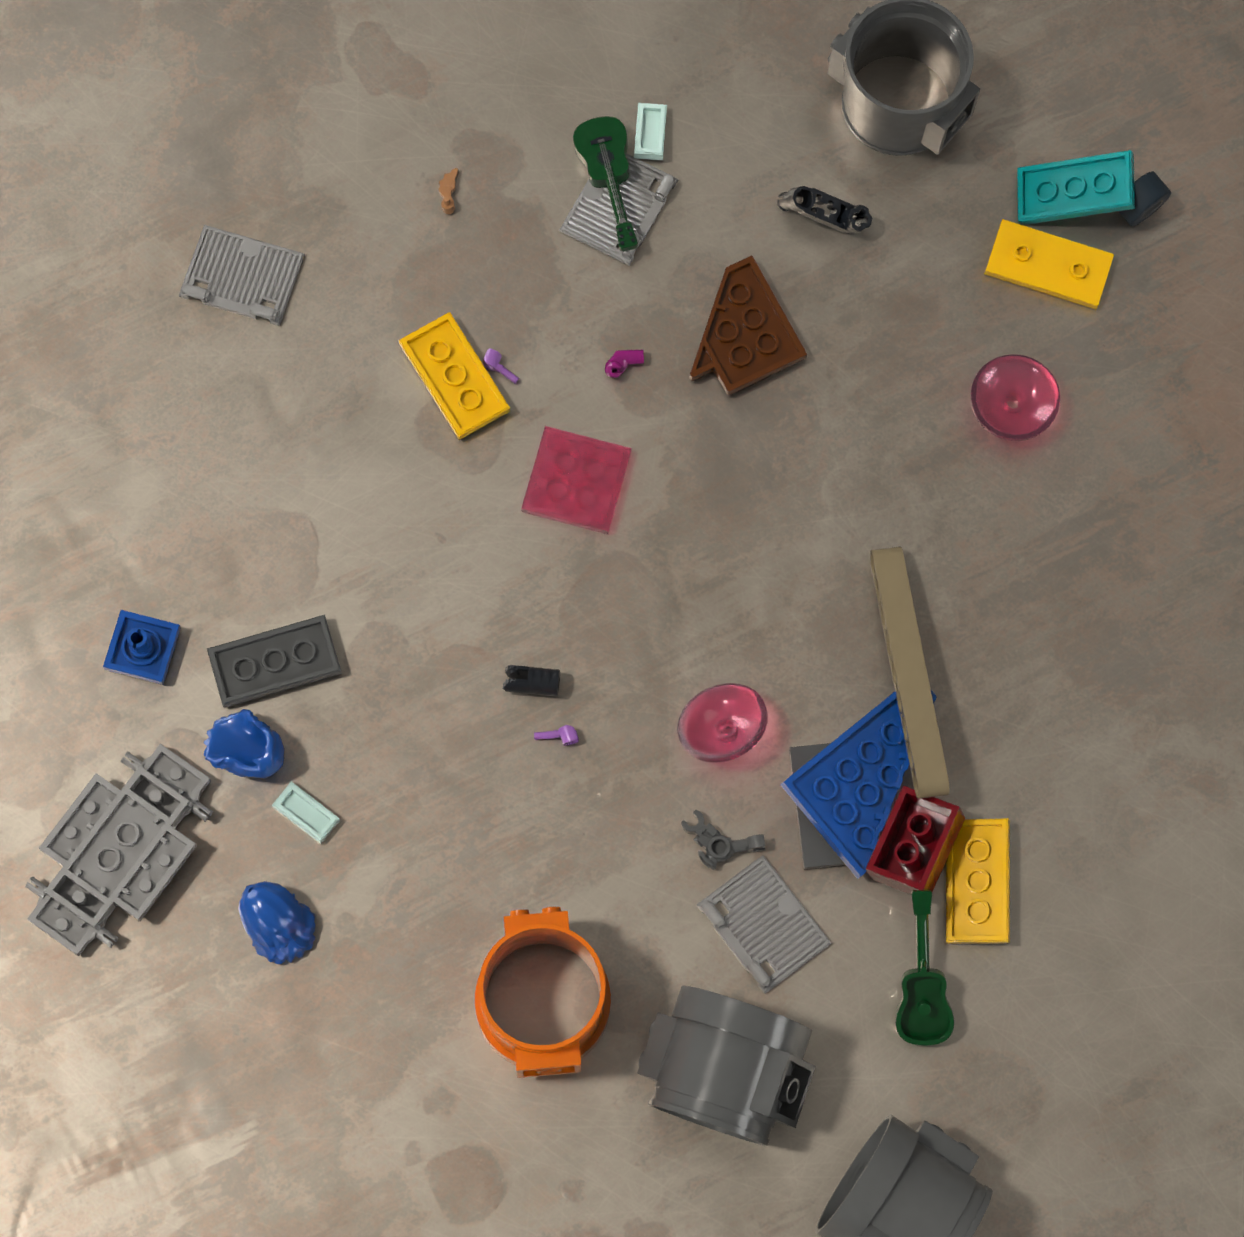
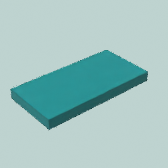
(1076, 187)

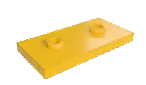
(1049, 264)
(454, 375)
(979, 884)

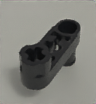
(841, 212)

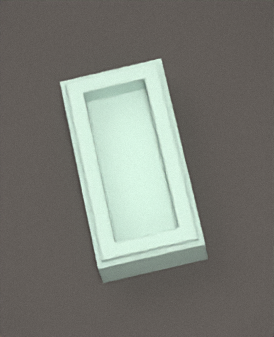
(650, 131)
(305, 812)

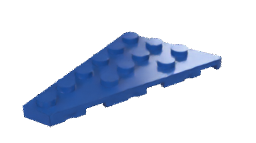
(854, 783)

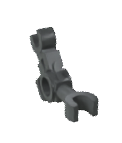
(718, 846)

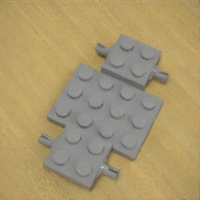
(118, 848)

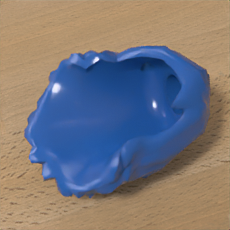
(244, 746)
(276, 922)

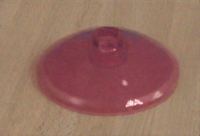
(1016, 380)
(722, 722)

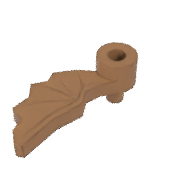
(446, 188)

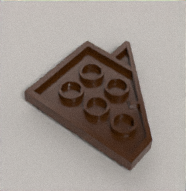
(746, 332)

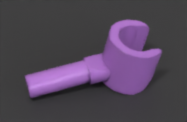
(491, 362)
(567, 733)

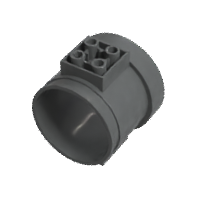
(913, 31)
(727, 1065)
(907, 1187)

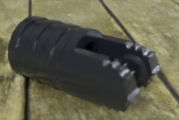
(532, 680)

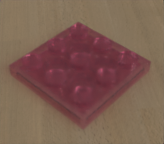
(576, 480)

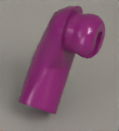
(621, 360)

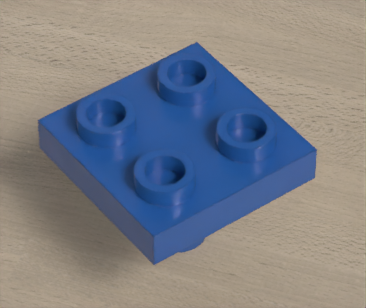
(142, 647)

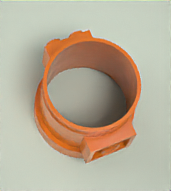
(553, 1059)

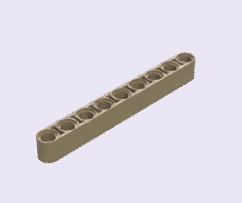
(909, 673)

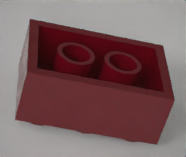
(915, 842)

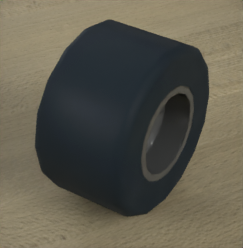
(1149, 197)

